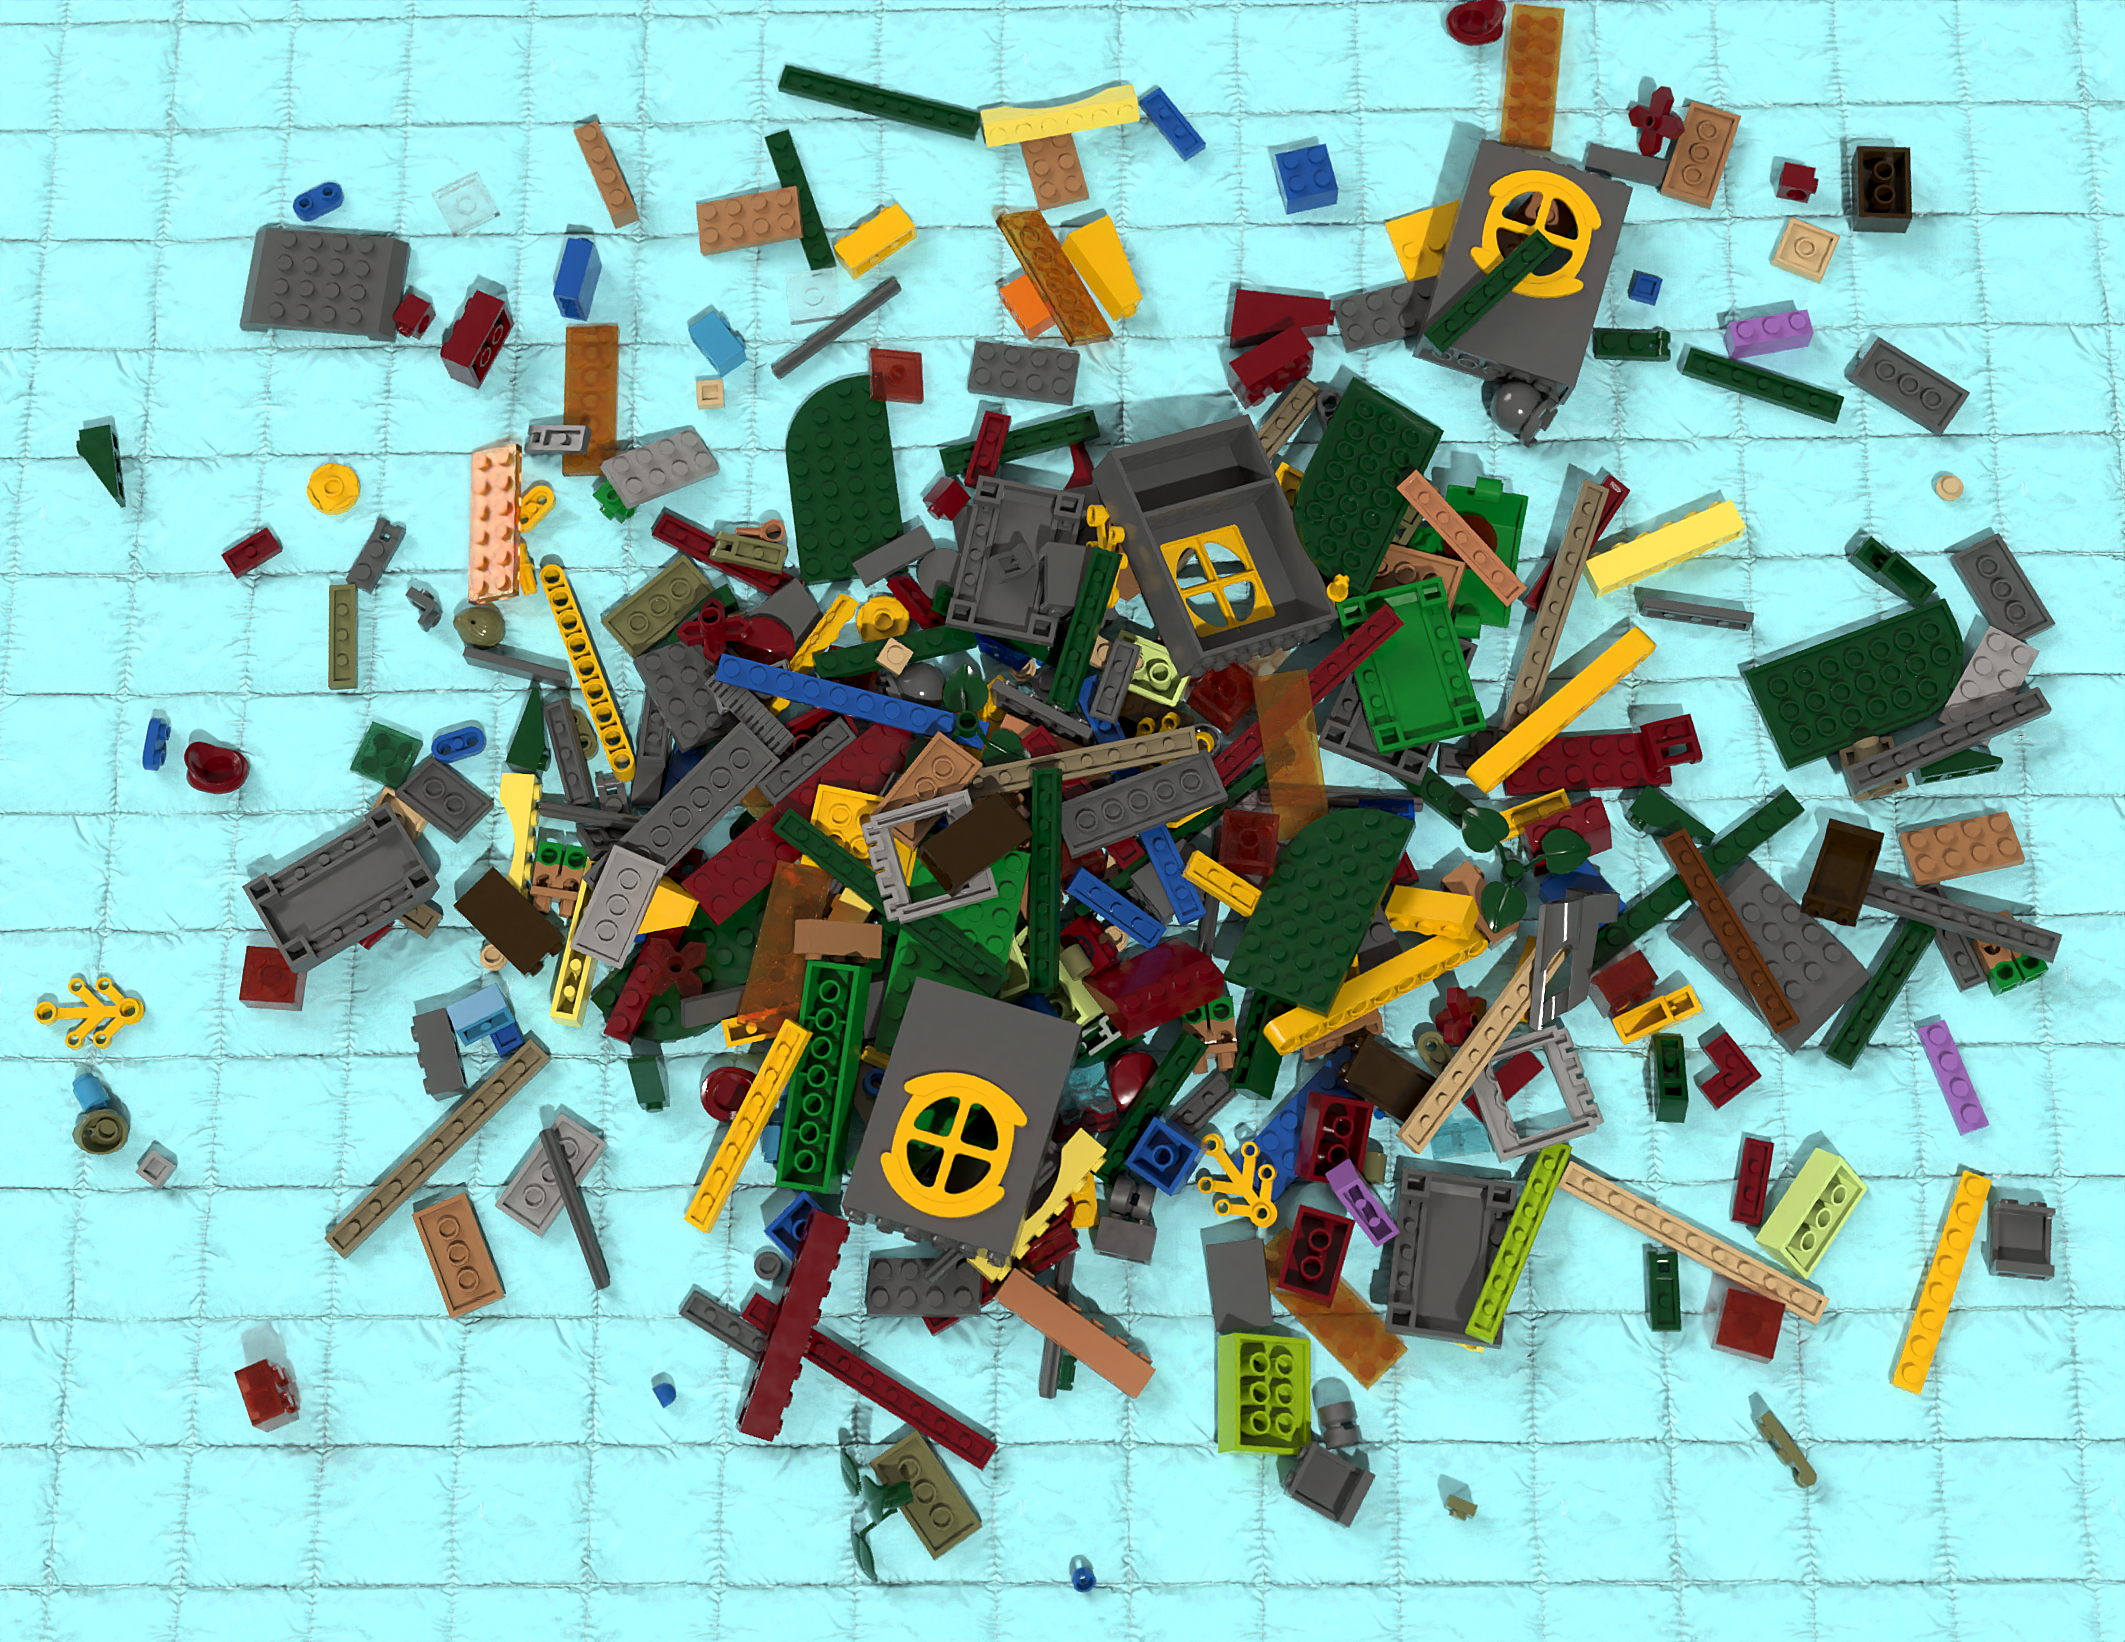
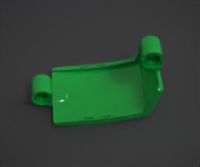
(1506, 512)

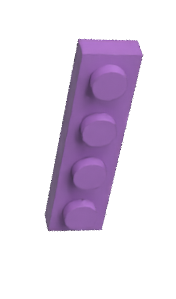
(1952, 1077)

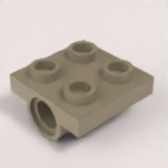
(1865, 749)

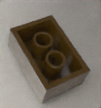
(1881, 189)

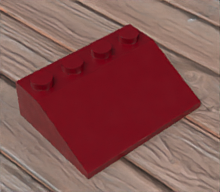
(1156, 987)

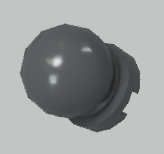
(1519, 409)
(917, 683)

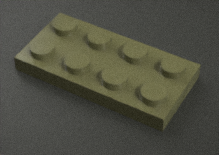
(657, 607)
(938, 1509)

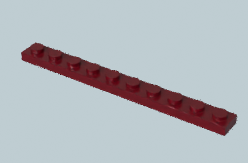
(1321, 680)
(883, 1390)

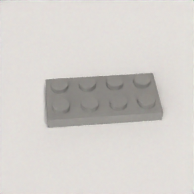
(660, 468)
(1990, 676)
(617, 906)
(534, 1193)

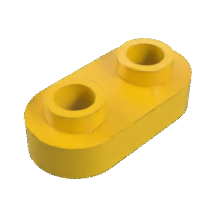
(532, 510)

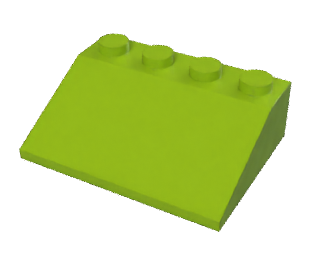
(1263, 1394)

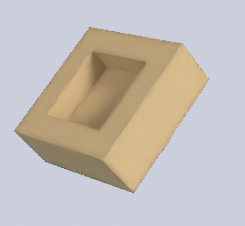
(710, 394)
(894, 656)

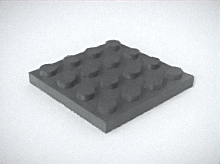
(677, 687)

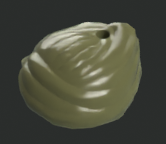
(486, 629)
(109, 1132)

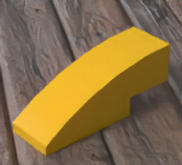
(1658, 1015)

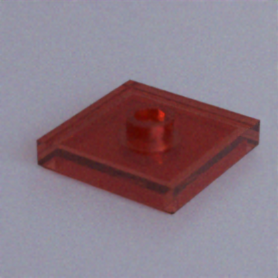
(896, 376)

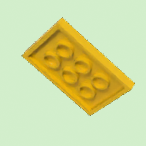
(1421, 240)
(840, 817)

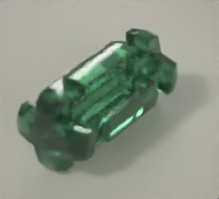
(1067, 1373)

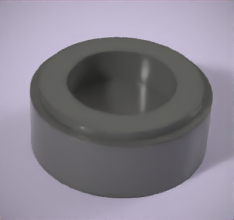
(768, 1266)

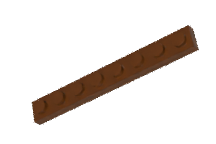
(1729, 932)

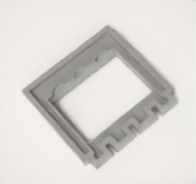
(886, 857)
(1575, 1093)

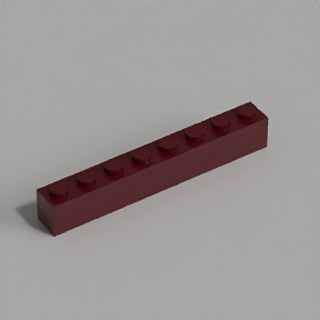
(792, 1325)

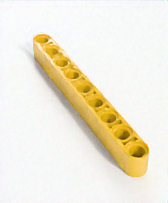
(590, 683)
(1561, 710)
(1375, 989)

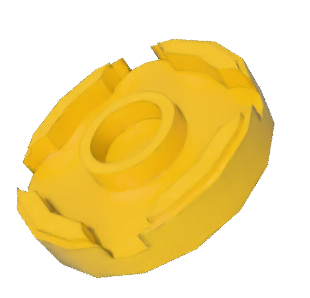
(333, 489)
(882, 619)

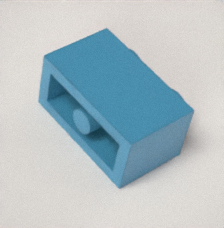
(717, 343)
(480, 1014)

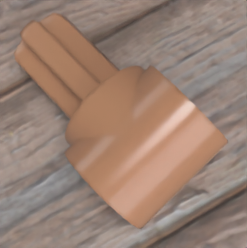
(763, 532)

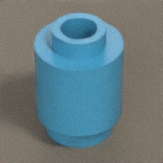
(90, 1093)
(772, 1141)

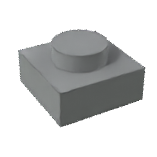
(156, 1169)

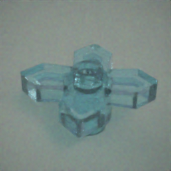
(1085, 1092)

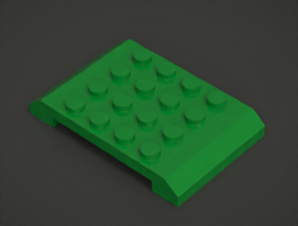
(1418, 679)

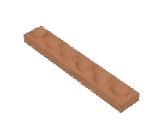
(1462, 538)

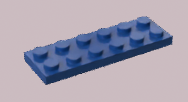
(1282, 1136)

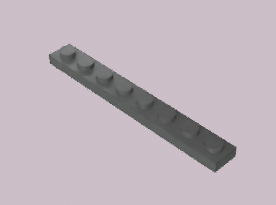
(1946, 741)
(1963, 919)

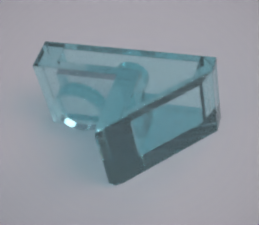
(1460, 1141)

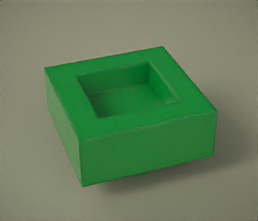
(1425, 540)

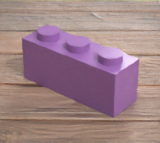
(1768, 334)
(1362, 1203)

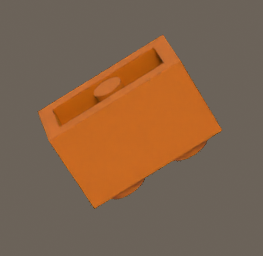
(1026, 307)

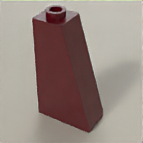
(1265, 314)

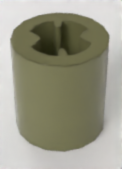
(1076, 962)
(1374, 1168)

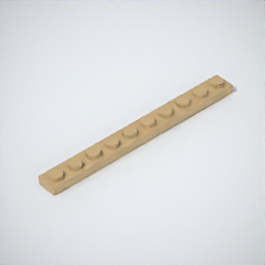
(1474, 1055)
(1692, 1242)

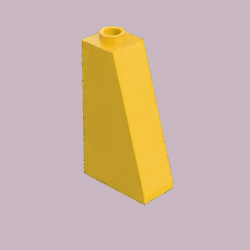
(1104, 267)

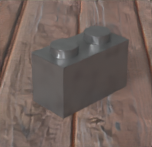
(1125, 1239)

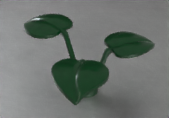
(968, 694)
(1504, 903)
(877, 1498)

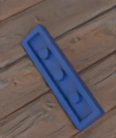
(1115, 908)

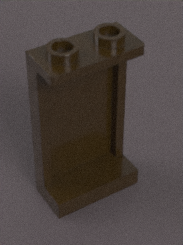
(974, 843)
(1842, 873)
(510, 923)
(1383, 1079)

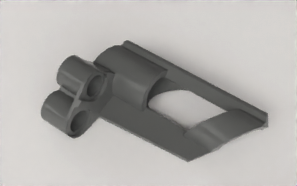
(1572, 925)

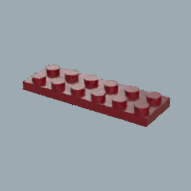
(1587, 766)

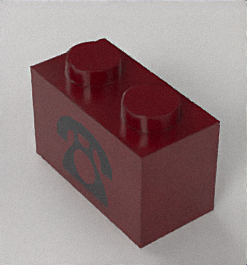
(1090, 936)

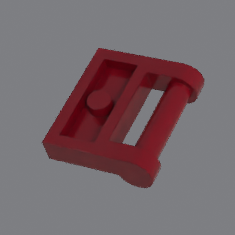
(1667, 734)

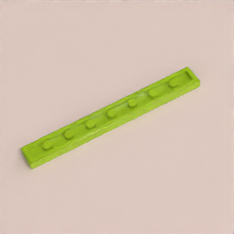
(1518, 1242)

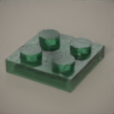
(386, 756)

